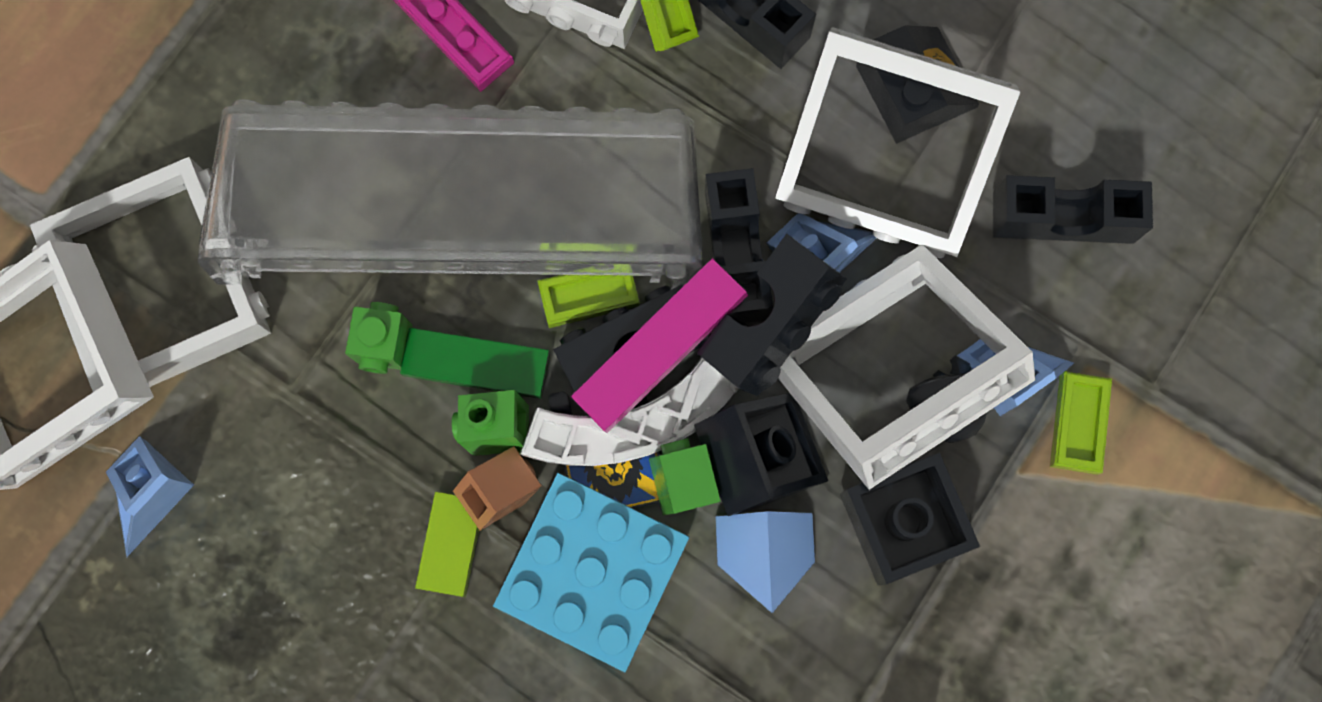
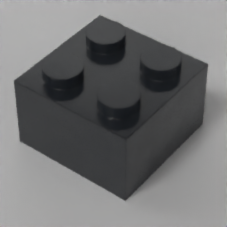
(910, 520)

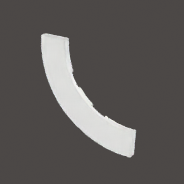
(640, 433)

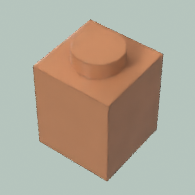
(497, 487)

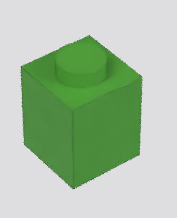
(683, 477)

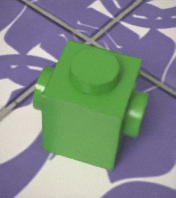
(378, 337)
(491, 422)

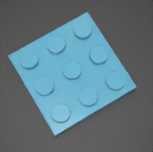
(591, 572)

